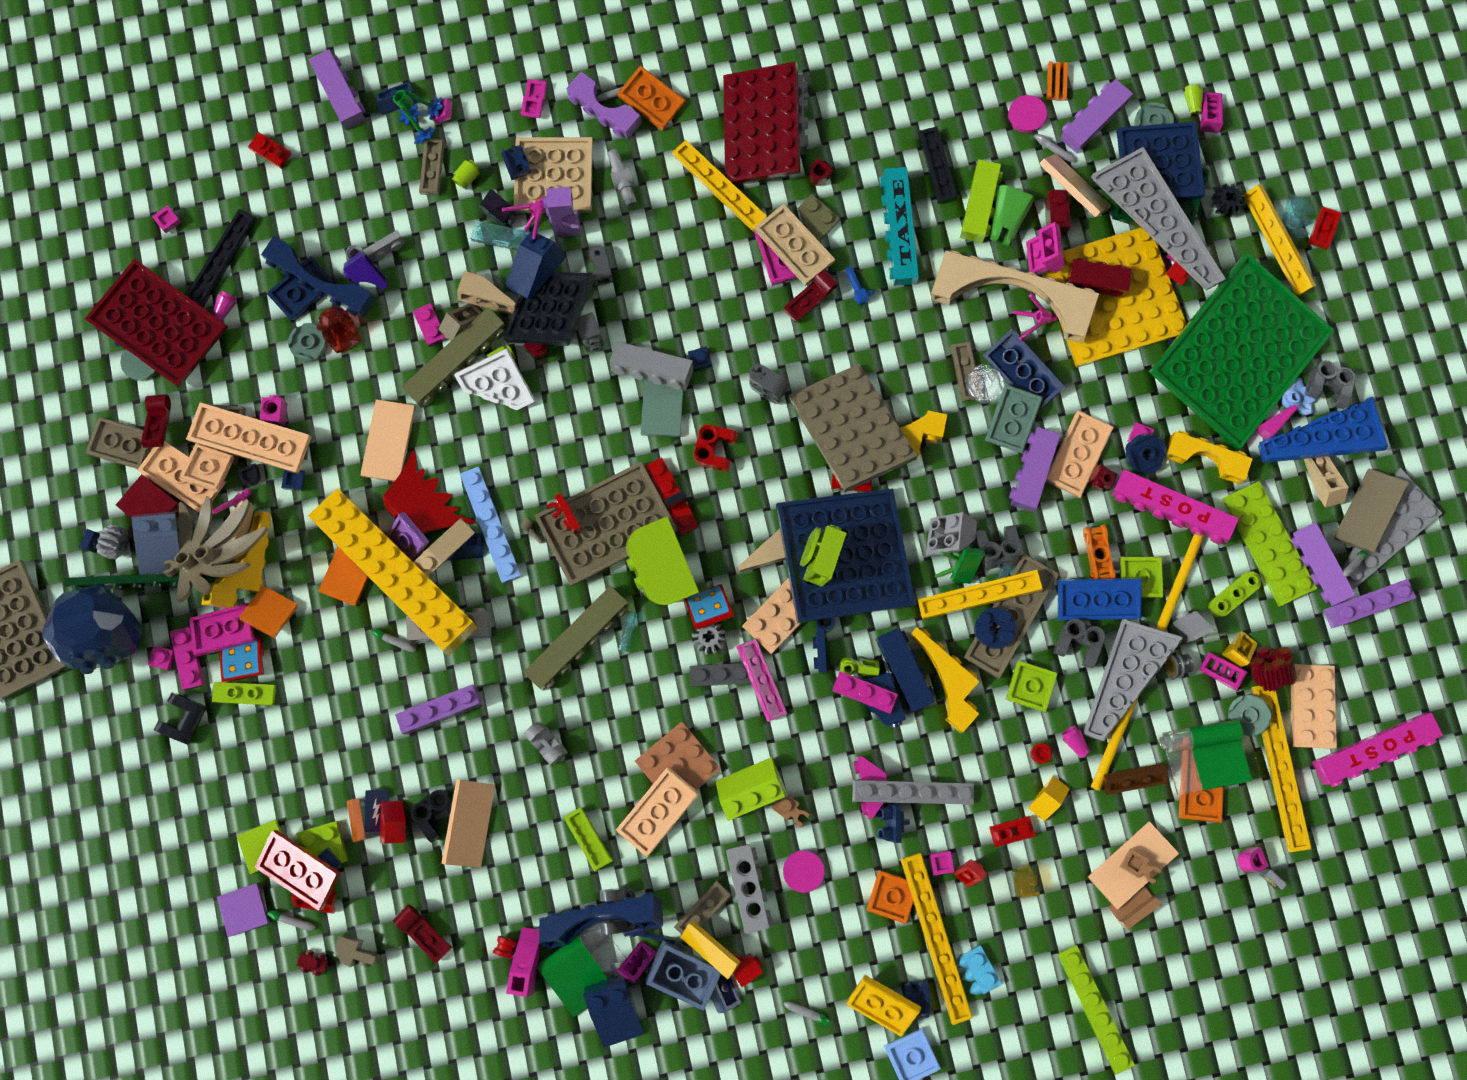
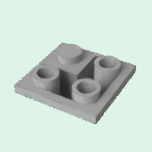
(950, 533)

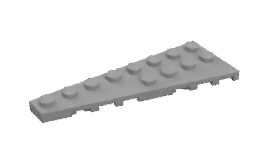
(1148, 200)

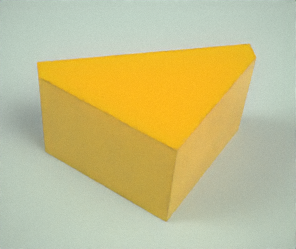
(1240, 650)
(1049, 798)

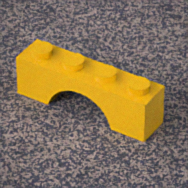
(1231, 465)

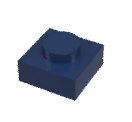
(700, 358)
(293, 481)
(90, 540)
(330, 858)

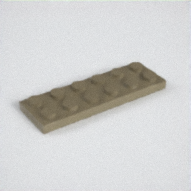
(1023, 612)

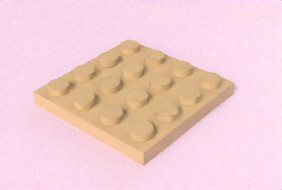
(556, 164)

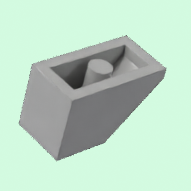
(1192, 626)

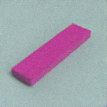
(761, 680)

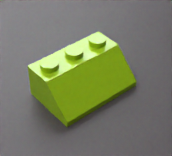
(750, 789)

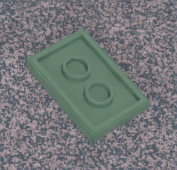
(661, 410)
(1013, 418)

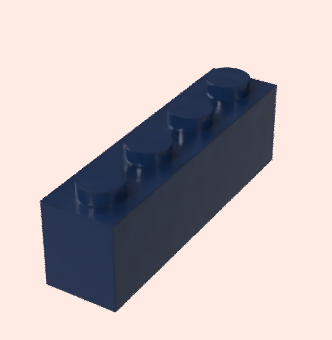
(905, 670)

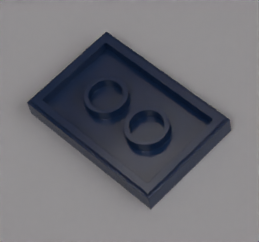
(293, 297)

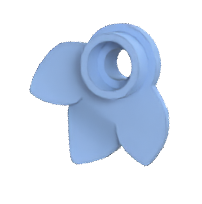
(1296, 396)

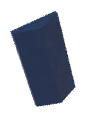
(1023, 368)

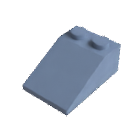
(155, 540)
(682, 975)

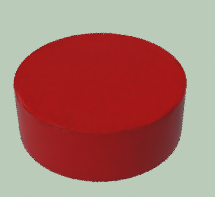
(1041, 753)

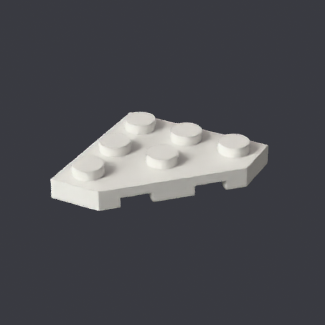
(496, 380)

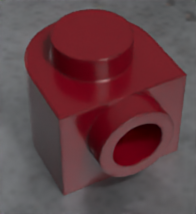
(820, 172)
(537, 351)
(1102, 478)

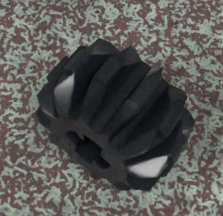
(1221, 198)

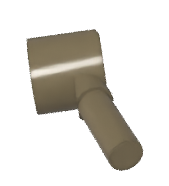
(526, 525)

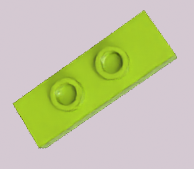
(244, 693)
(588, 839)

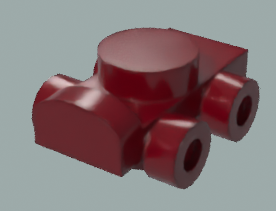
(310, 962)

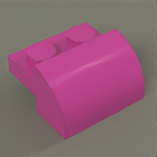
(1046, 250)

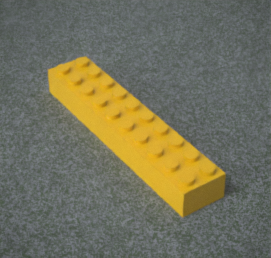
(393, 572)

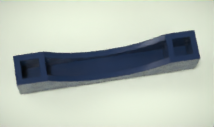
(351, 296)
(561, 929)

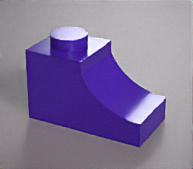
(362, 269)

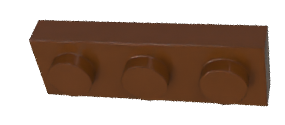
(1135, 778)

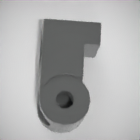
(600, 261)

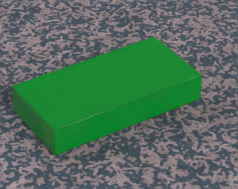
(967, 565)

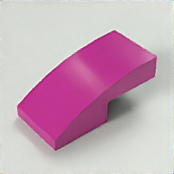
(534, 98)

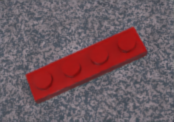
(667, 487)

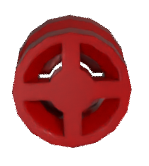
(505, 947)

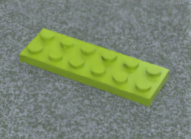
(1269, 544)

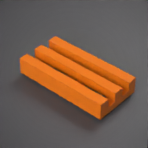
(1057, 66)
(356, 820)

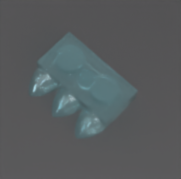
(1295, 217)

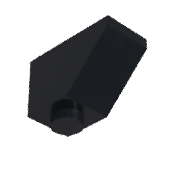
(492, 209)

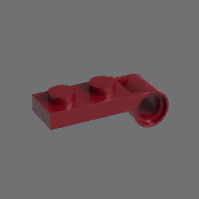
(811, 296)
(157, 420)
(422, 932)

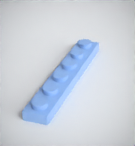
(490, 525)

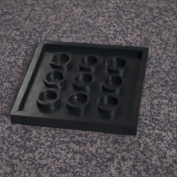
(552, 311)

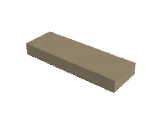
(432, 167)
(963, 363)
(705, 907)

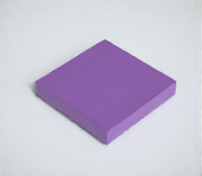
(407, 537)
(243, 909)

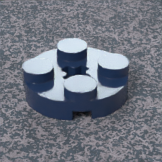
(1136, 448)
(1002, 619)

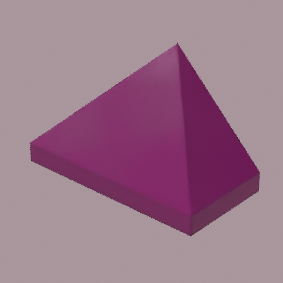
(637, 963)

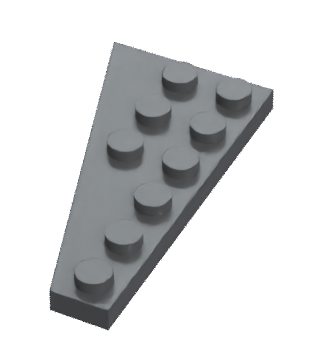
(1410, 518)
(1131, 666)

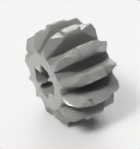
(112, 541)
(713, 642)

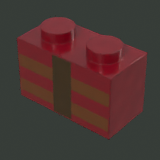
(1058, 209)

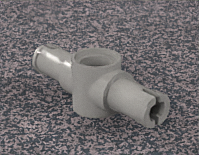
(622, 178)

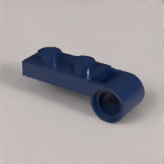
(819, 644)

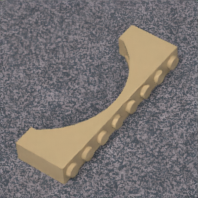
(1069, 303)

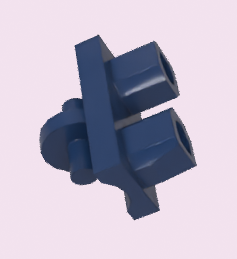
(894, 822)

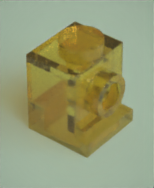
(1025, 882)

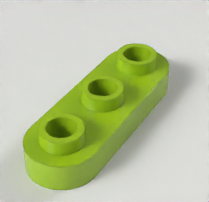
(1227, 597)

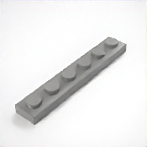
(913, 792)

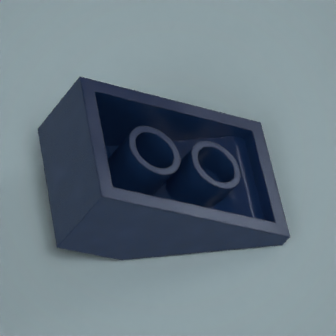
(533, 265)
(613, 1010)

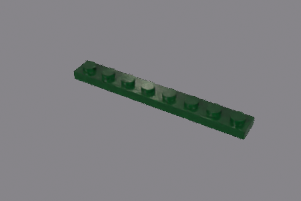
(135, 581)

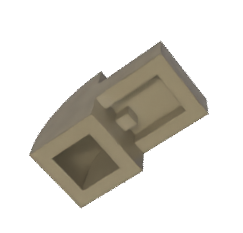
(349, 951)

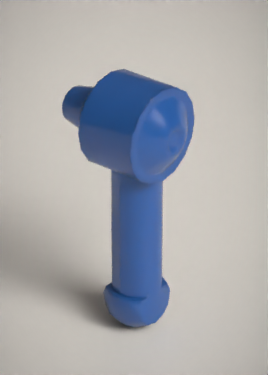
(860, 294)

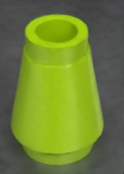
(1193, 96)

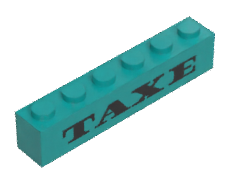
(900, 226)

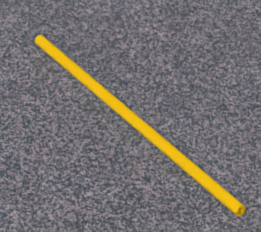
(1162, 626)

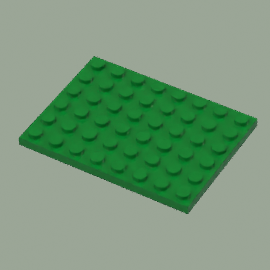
(1241, 351)

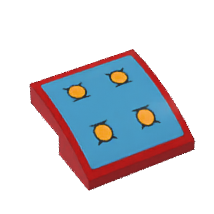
(708, 607)
(242, 661)

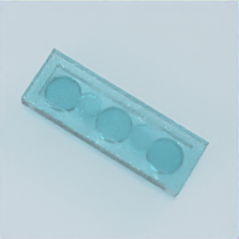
(497, 235)

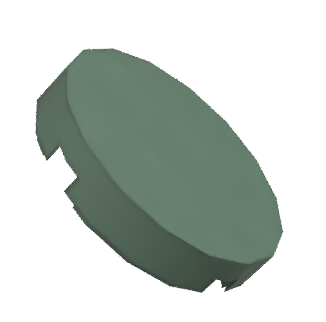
(1153, 114)
(307, 343)
(135, 368)
(1252, 713)

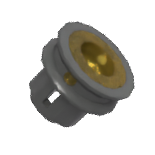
(1176, 667)

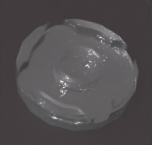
(984, 384)

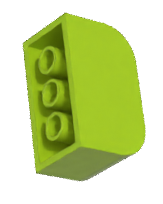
(659, 563)

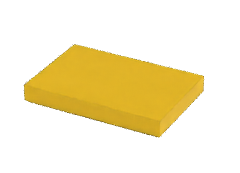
(883, 1005)

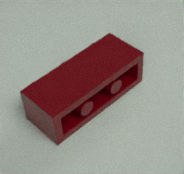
(1100, 277)

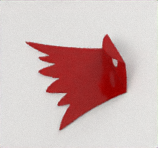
(419, 501)

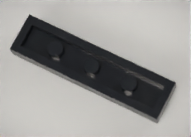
(937, 165)

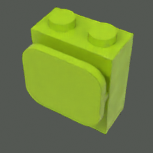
(822, 554)

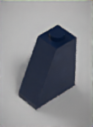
(897, 714)

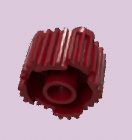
(1273, 668)

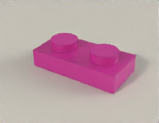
(429, 325)

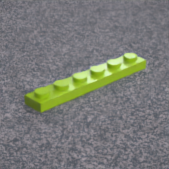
(1095, 1009)

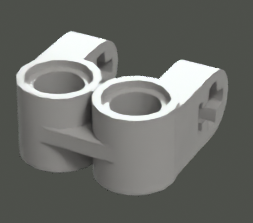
(545, 743)

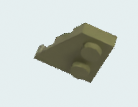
(817, 217)

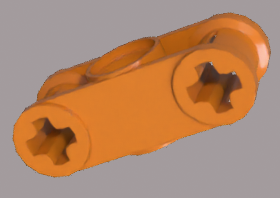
(1099, 542)

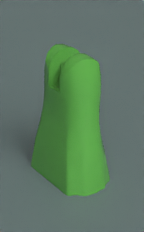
(1009, 213)

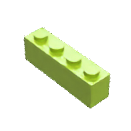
(980, 201)

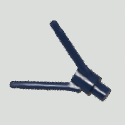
(638, 931)

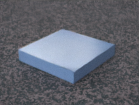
(912, 1056)

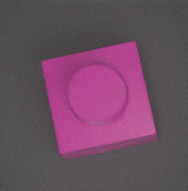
(445, 113)
(166, 219)
(1138, 429)
(161, 658)
(941, 863)

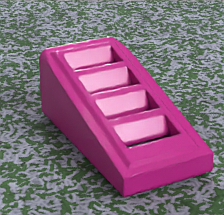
(1207, 123)
(1271, 427)
(1226, 681)

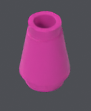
(223, 305)
(1075, 740)

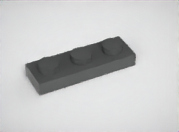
(718, 675)

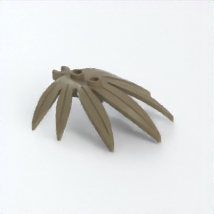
(198, 559)

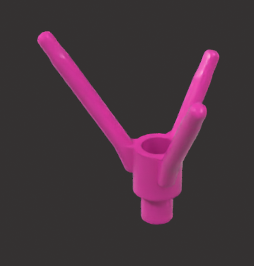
(536, 210)
(1042, 316)
(235, 501)

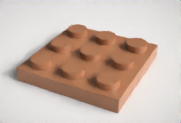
(682, 754)

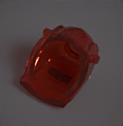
(338, 329)

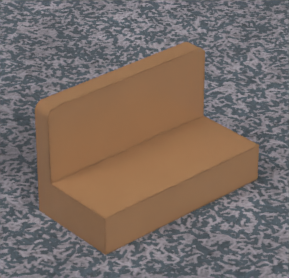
(1135, 908)

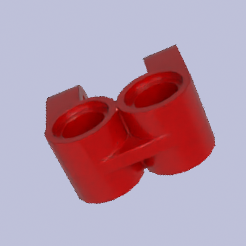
(720, 434)

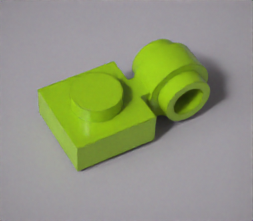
(864, 666)

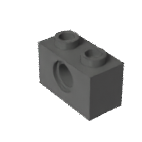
(590, 333)

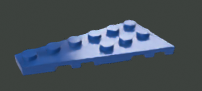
(1334, 434)

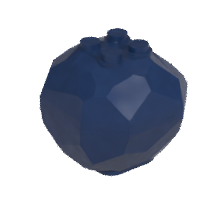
(91, 629)

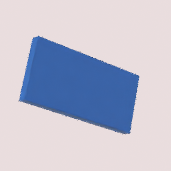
(1099, 598)

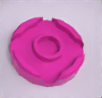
(1027, 114)
(803, 871)

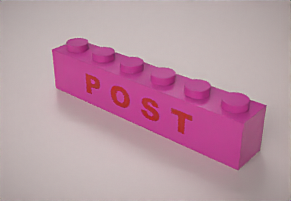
(1174, 507)
(1376, 749)

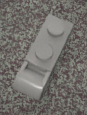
(379, 249)

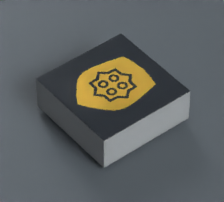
(1273, 879)

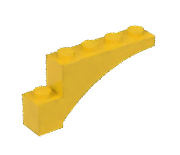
(929, 427)
(249, 580)
(955, 679)

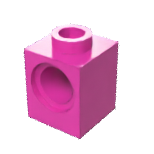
(277, 418)

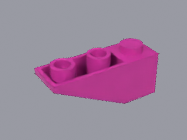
(524, 964)

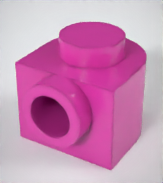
(1252, 860)

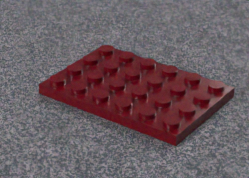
(761, 123)
(156, 323)

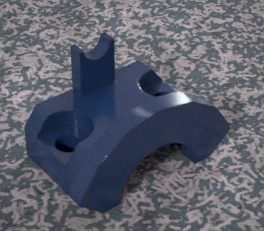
(515, 162)
(918, 995)

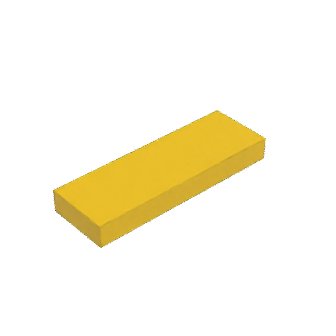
(710, 949)

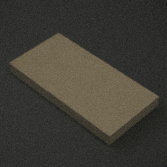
(1371, 511)

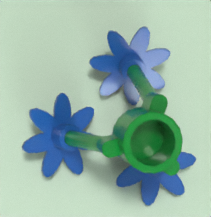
(408, 113)

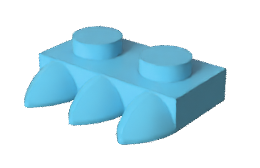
(979, 970)

